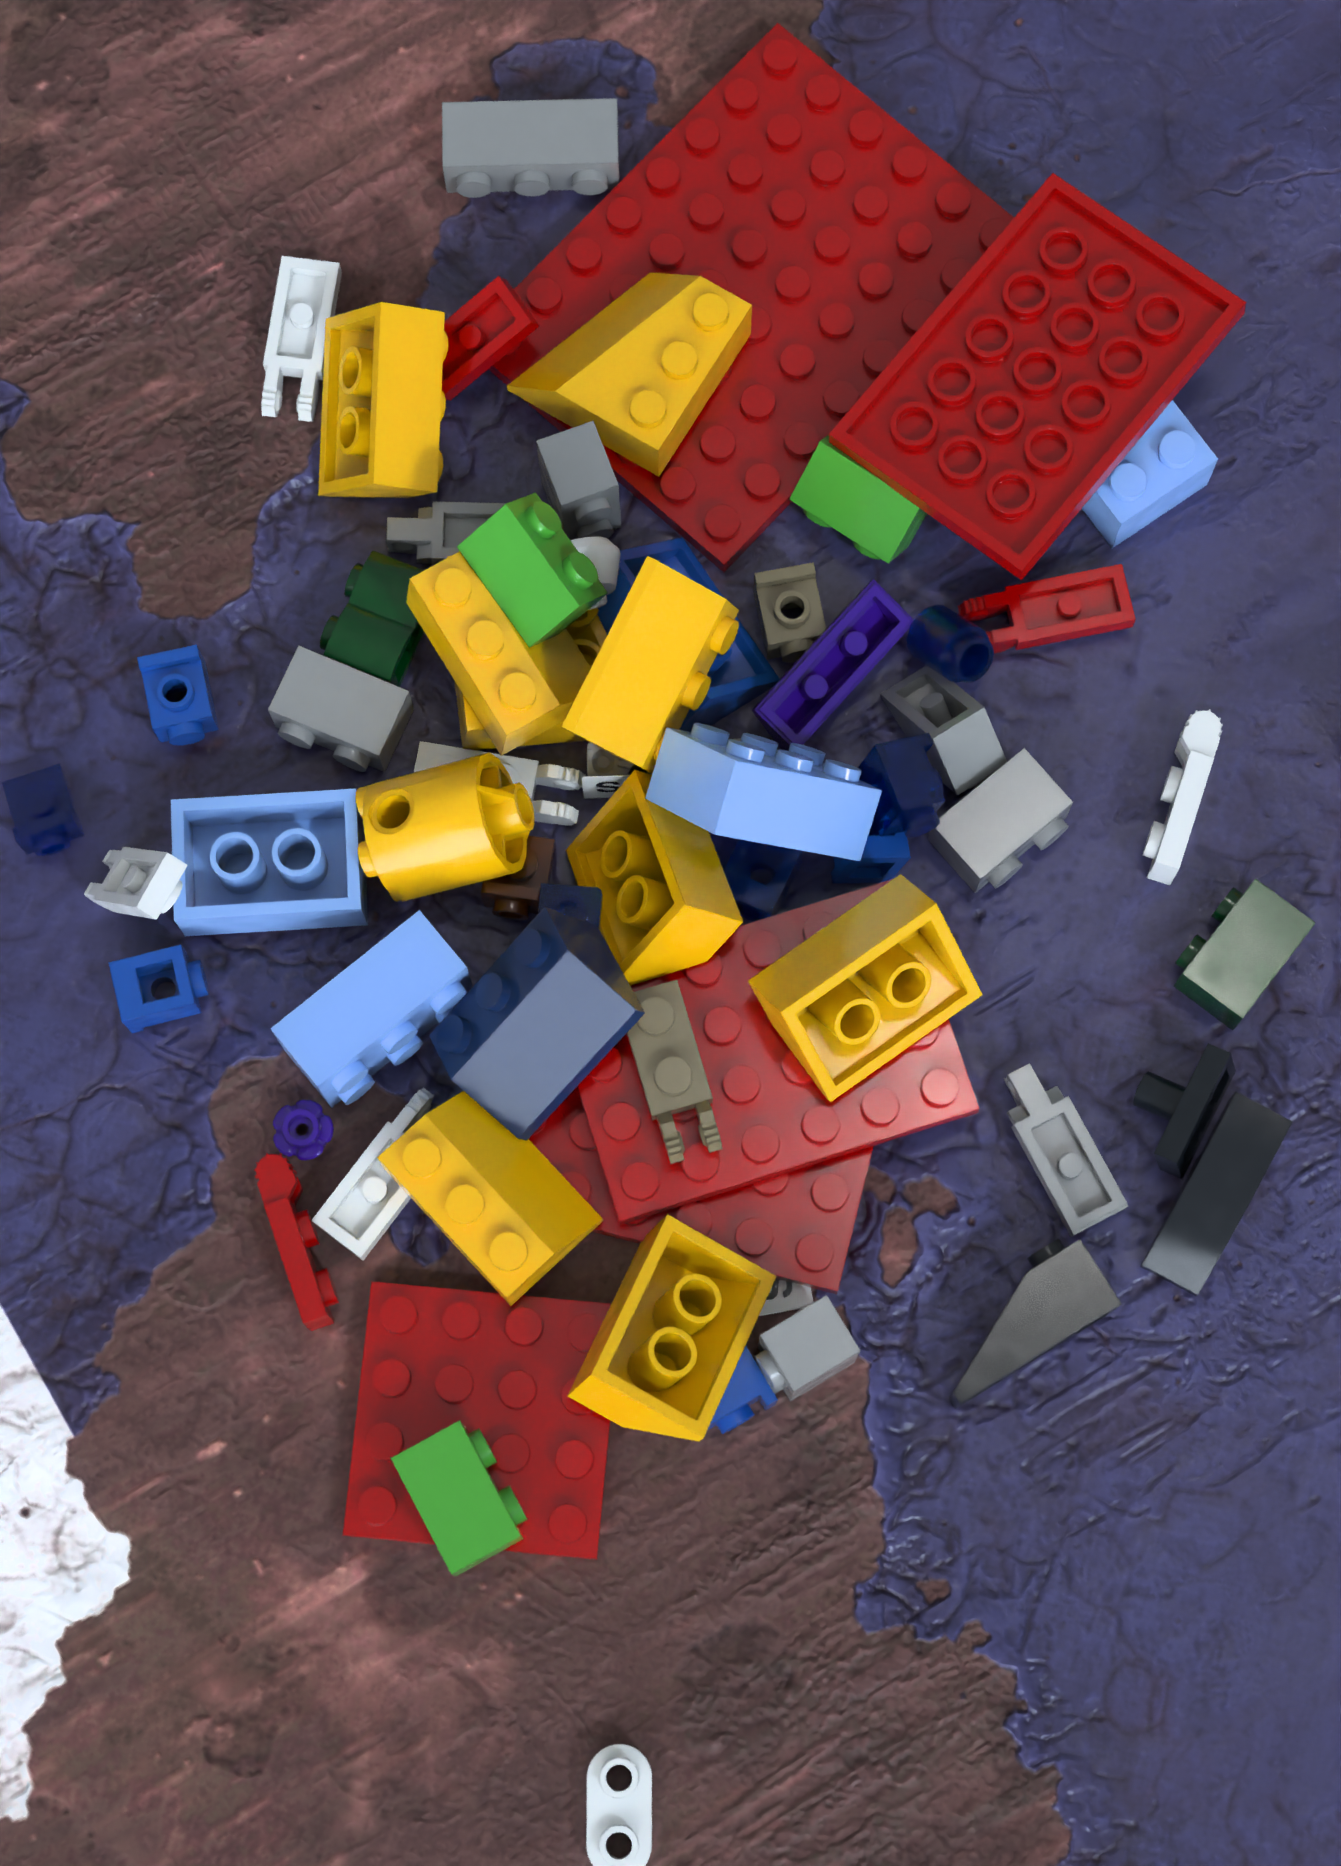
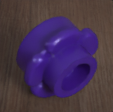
(302, 1146)

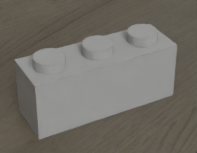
(530, 146)

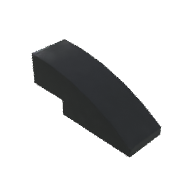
(1216, 1193)

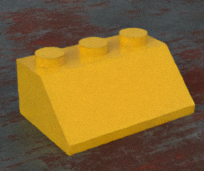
(382, 402)
(652, 664)
(505, 682)
(658, 881)
(866, 986)
(490, 1194)
(672, 1334)

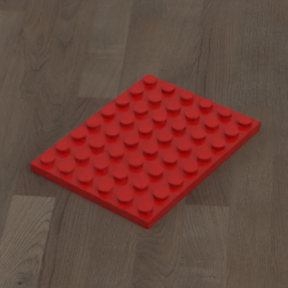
(814, 217)

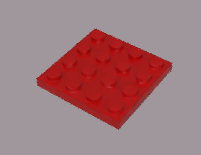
(494, 1368)

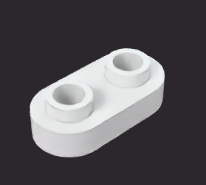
(619, 1811)

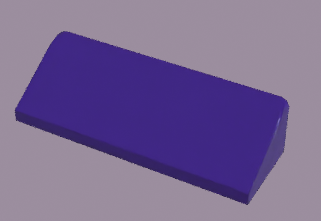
(832, 666)

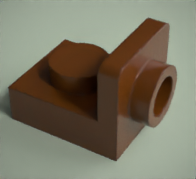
(519, 893)

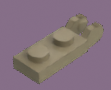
(671, 1067)

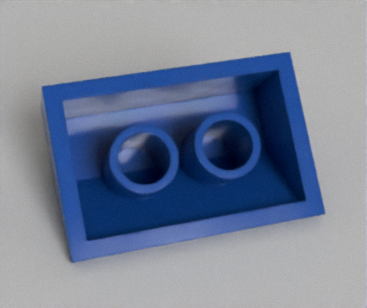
(737, 674)

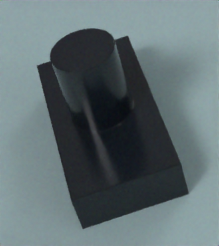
(1186, 1108)

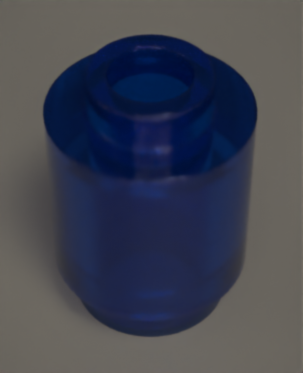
(950, 644)

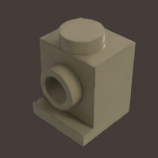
(786, 590)

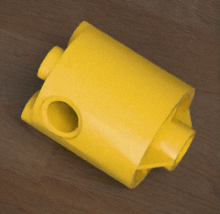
(444, 827)

